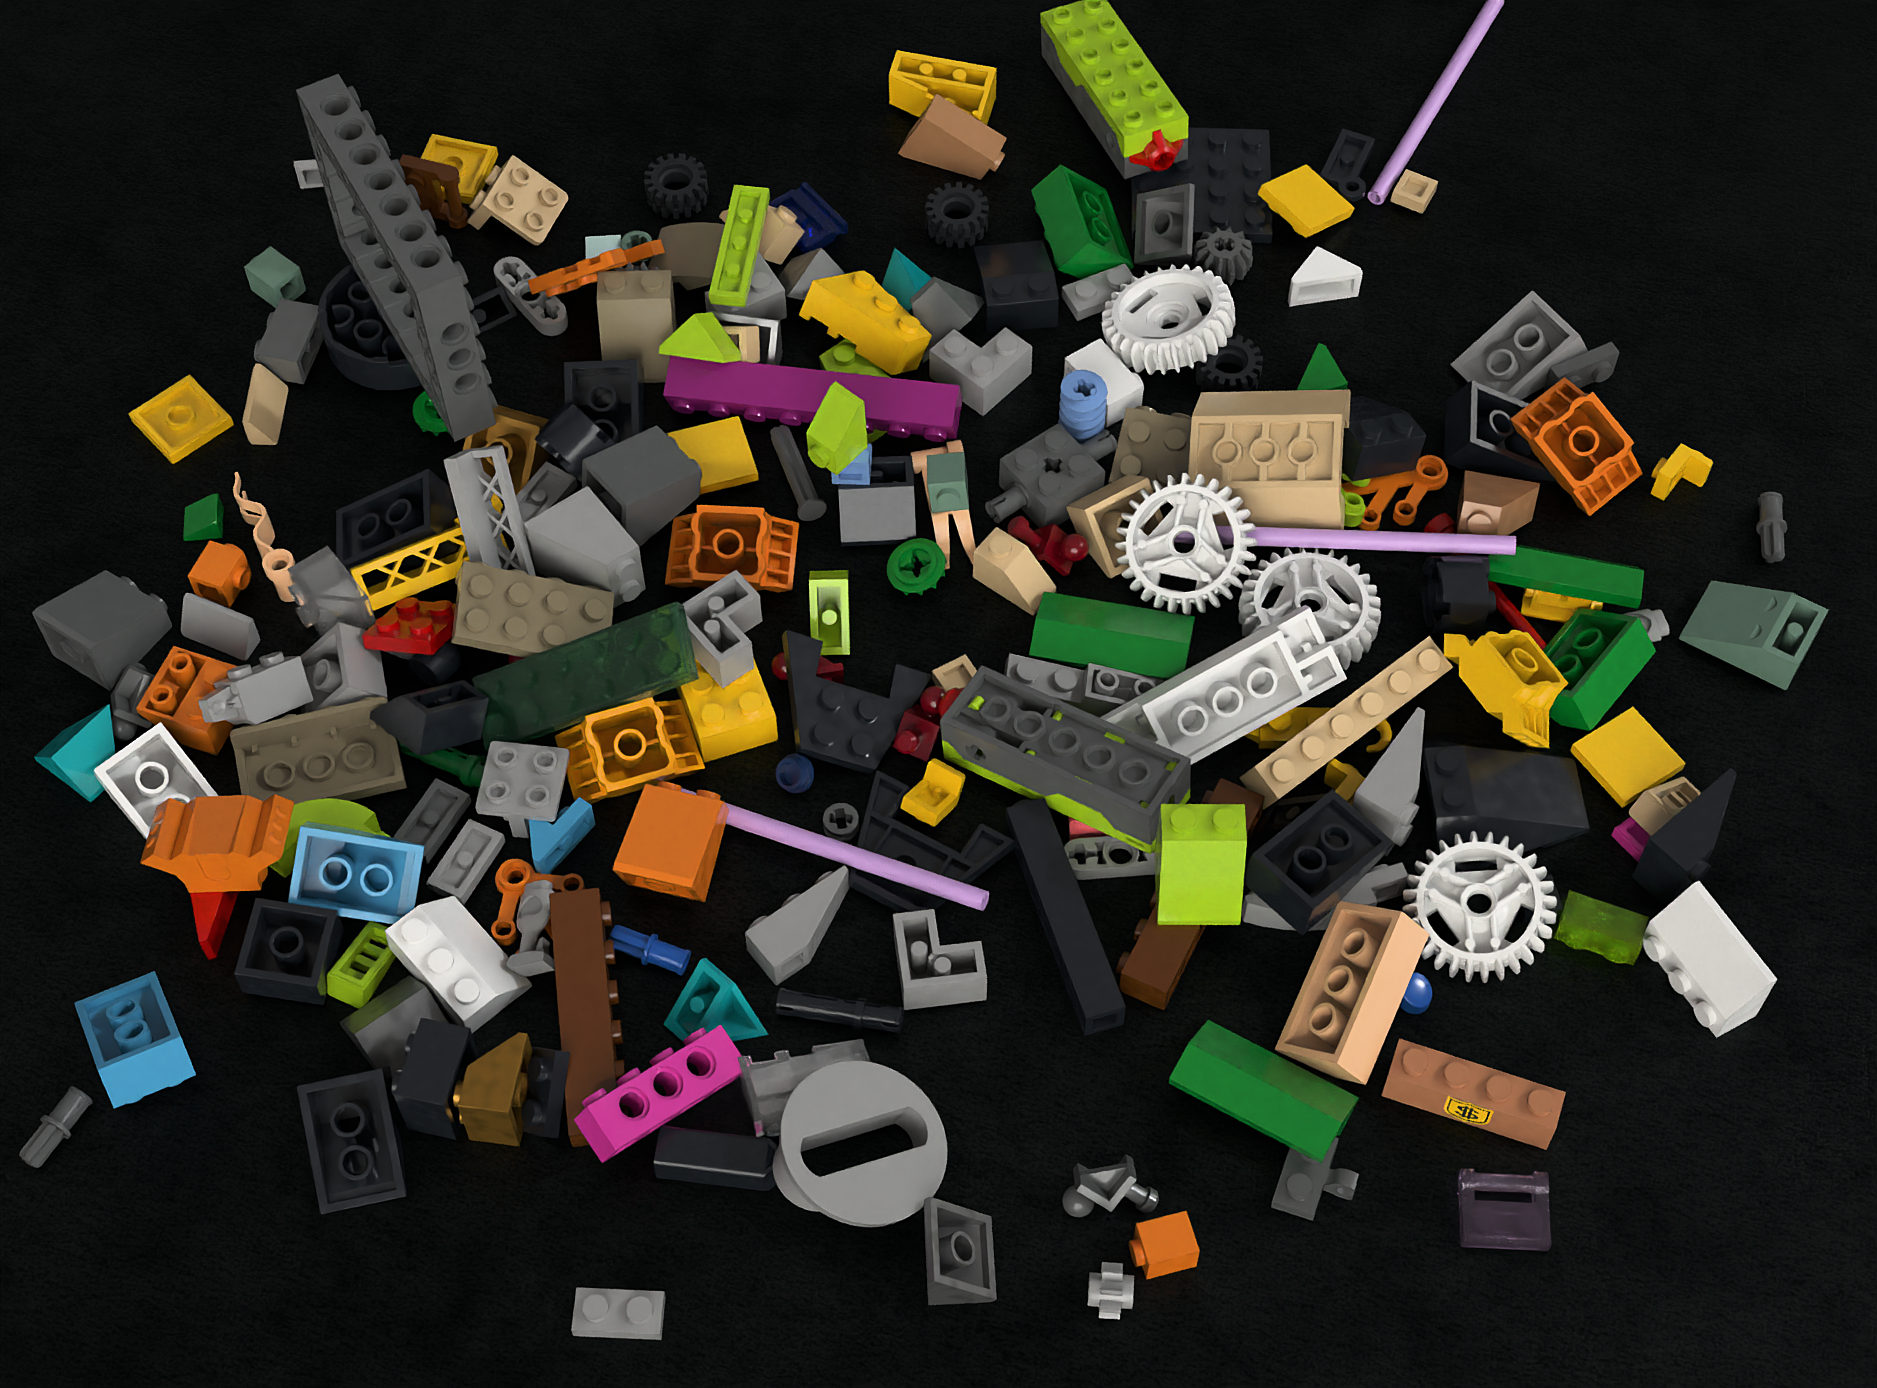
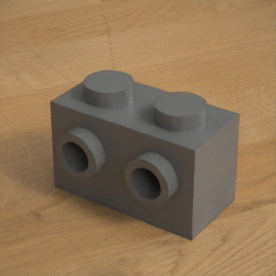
(290, 341)

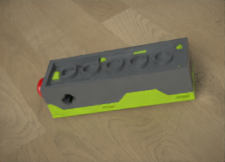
(1114, 87)
(1062, 755)

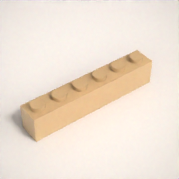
(1347, 722)

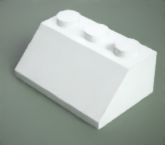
(1708, 960)
(456, 961)

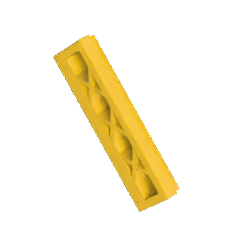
(417, 580)

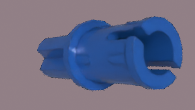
(650, 949)

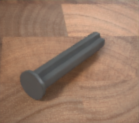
(809, 504)

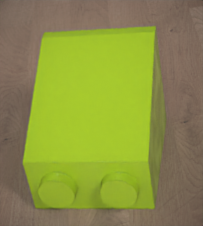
(1200, 864)

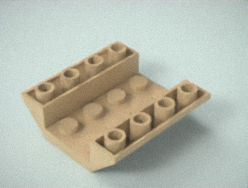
(1274, 454)

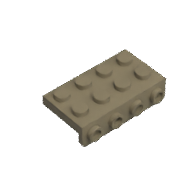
(1152, 446)
(523, 611)
(319, 755)

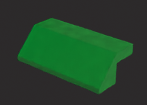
(1569, 575)
(1111, 635)
(1263, 1090)

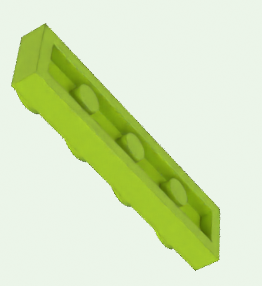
(739, 246)

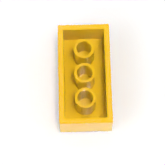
(729, 717)

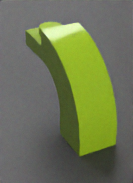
(324, 811)

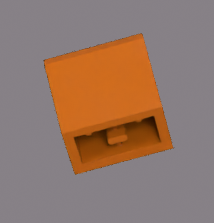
(175, 697)

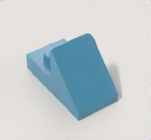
(554, 842)

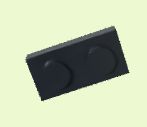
(545, 1092)

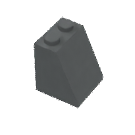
(643, 481)
(103, 626)

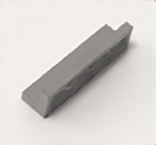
(477, 517)

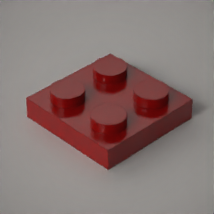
(412, 627)

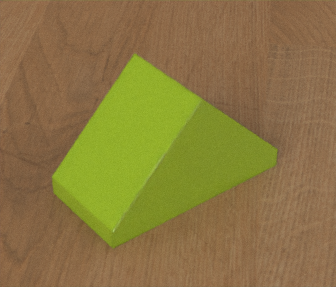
(701, 339)

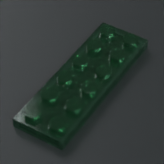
(588, 676)

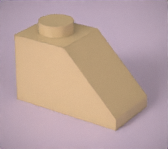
(778, 234)
(1011, 571)

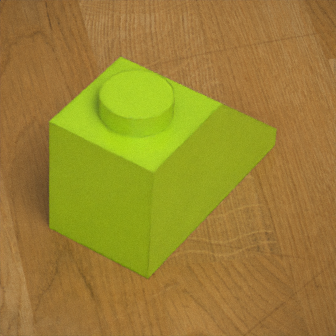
(837, 430)
(830, 610)

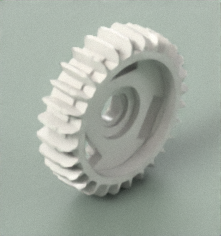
(1138, 313)
(1206, 562)
(1309, 576)
(1481, 935)

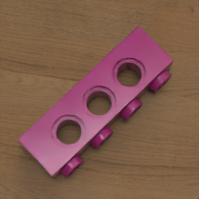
(612, 1131)

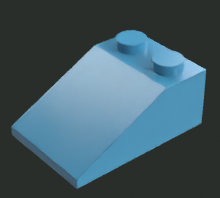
(355, 872)
(134, 1040)

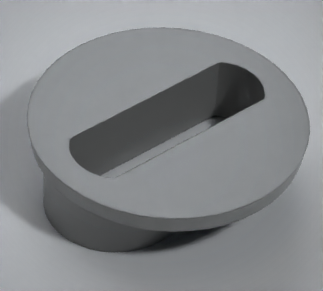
(850, 1101)

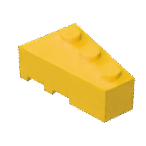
(918, 78)
(869, 318)

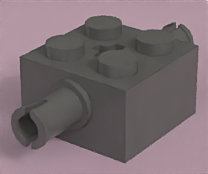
(1050, 475)

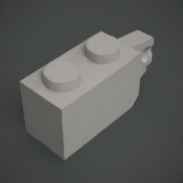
(258, 691)

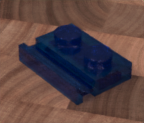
(813, 216)

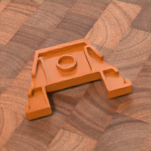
(587, 270)

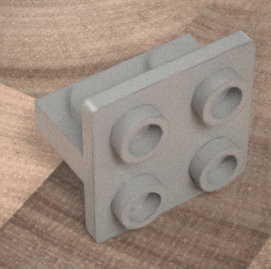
(522, 784)

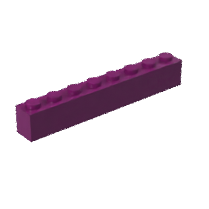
(796, 394)

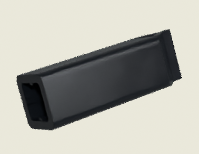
(715, 1158)

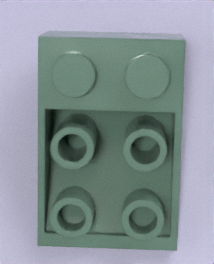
(1755, 629)

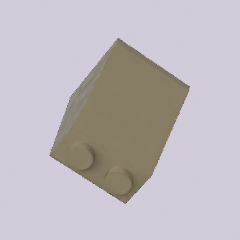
(636, 318)

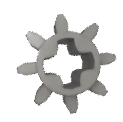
(1110, 1290)

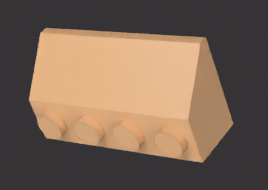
(1353, 991)

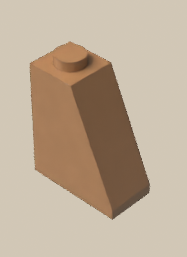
(953, 140)
(1494, 504)

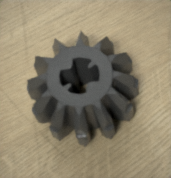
(1224, 254)

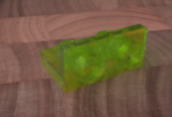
(1601, 928)

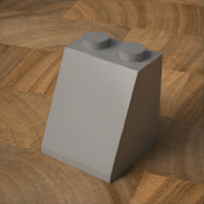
(586, 547)

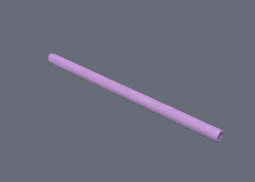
(1434, 102)
(1370, 540)
(856, 857)

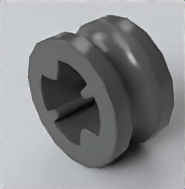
(841, 810)

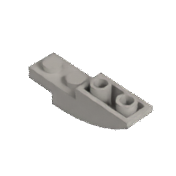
(1091, 690)
(1376, 886)

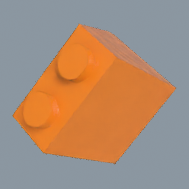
(672, 841)

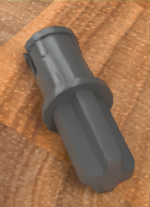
(1771, 526)
(55, 1127)

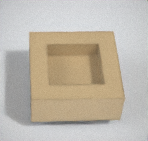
(1414, 191)
(954, 674)

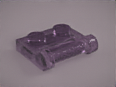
(1504, 1223)

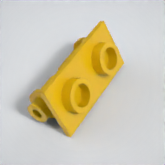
(1554, 606)

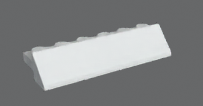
(1235, 688)

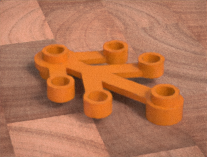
(1388, 485)
(512, 894)

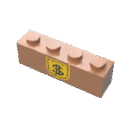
(1473, 1094)

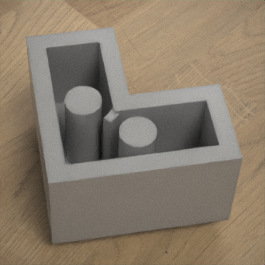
(765, 296)
(984, 372)
(718, 625)
(936, 973)

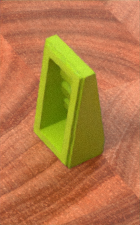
(351, 985)

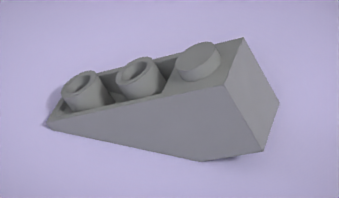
(793, 933)

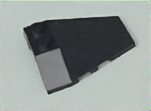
(1499, 791)

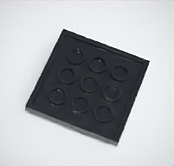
(1226, 174)

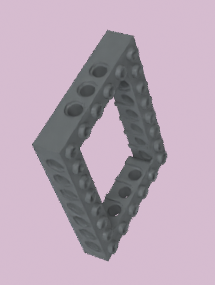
(399, 256)

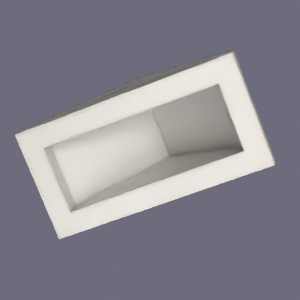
(1324, 279)

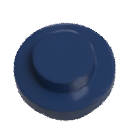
(795, 773)

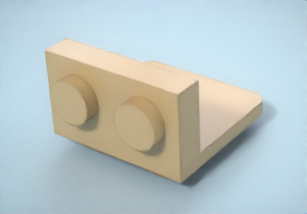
(519, 200)

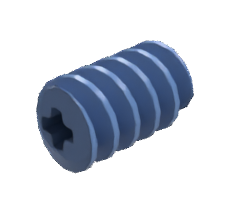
(1083, 405)

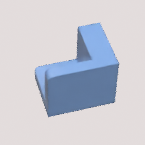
(858, 471)

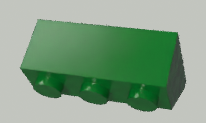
(1079, 224)
(1598, 659)

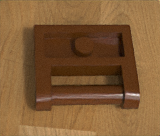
(427, 179)

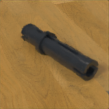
(848, 1012)

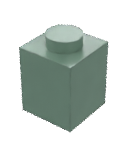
(274, 277)
(947, 482)

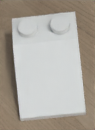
(149, 774)

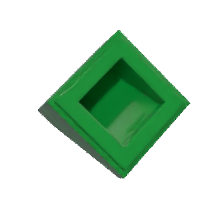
(204, 519)

